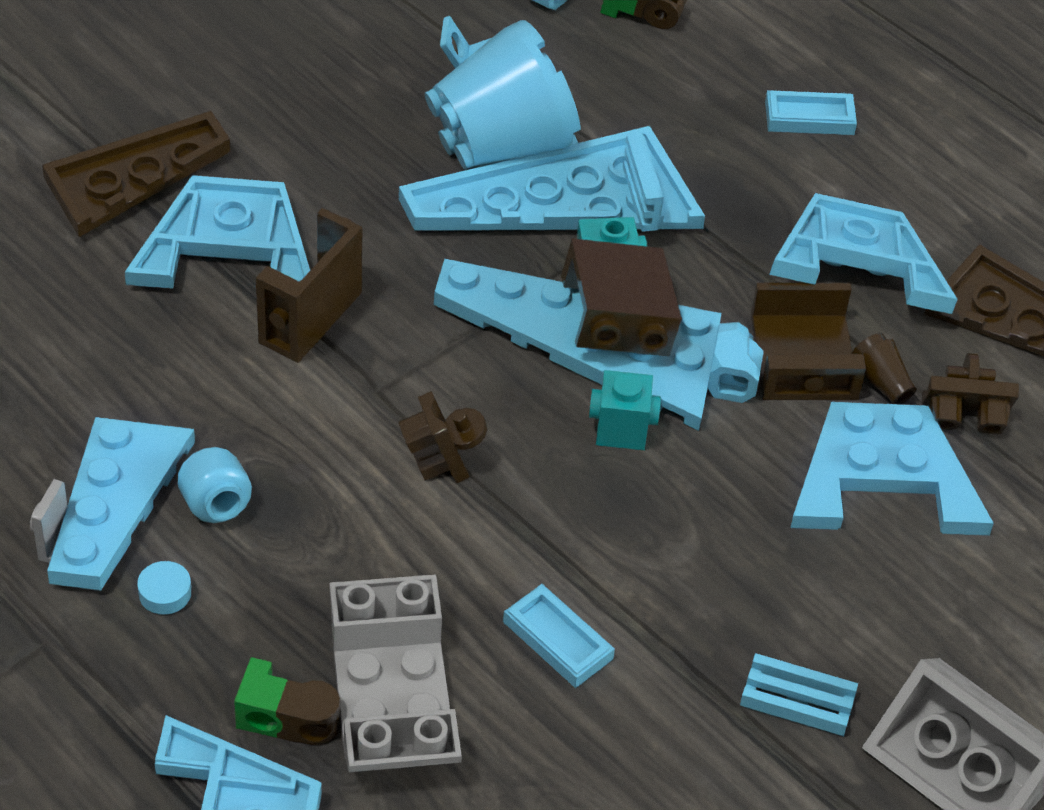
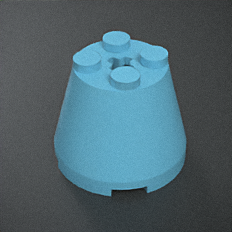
(505, 102)

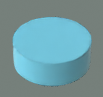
(164, 587)

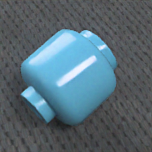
(214, 485)

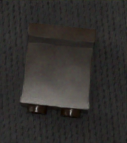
(623, 297)
(297, 313)
(805, 342)

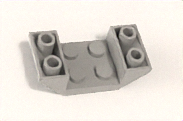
(392, 674)

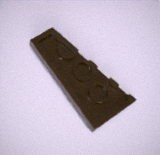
(124, 173)
(997, 301)

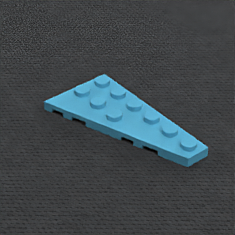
(548, 191)

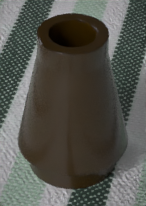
(886, 368)

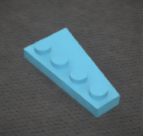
(111, 495)

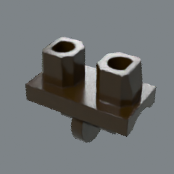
(971, 390)
(437, 440)

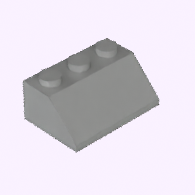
(959, 743)

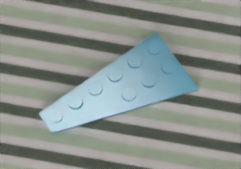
(549, 317)

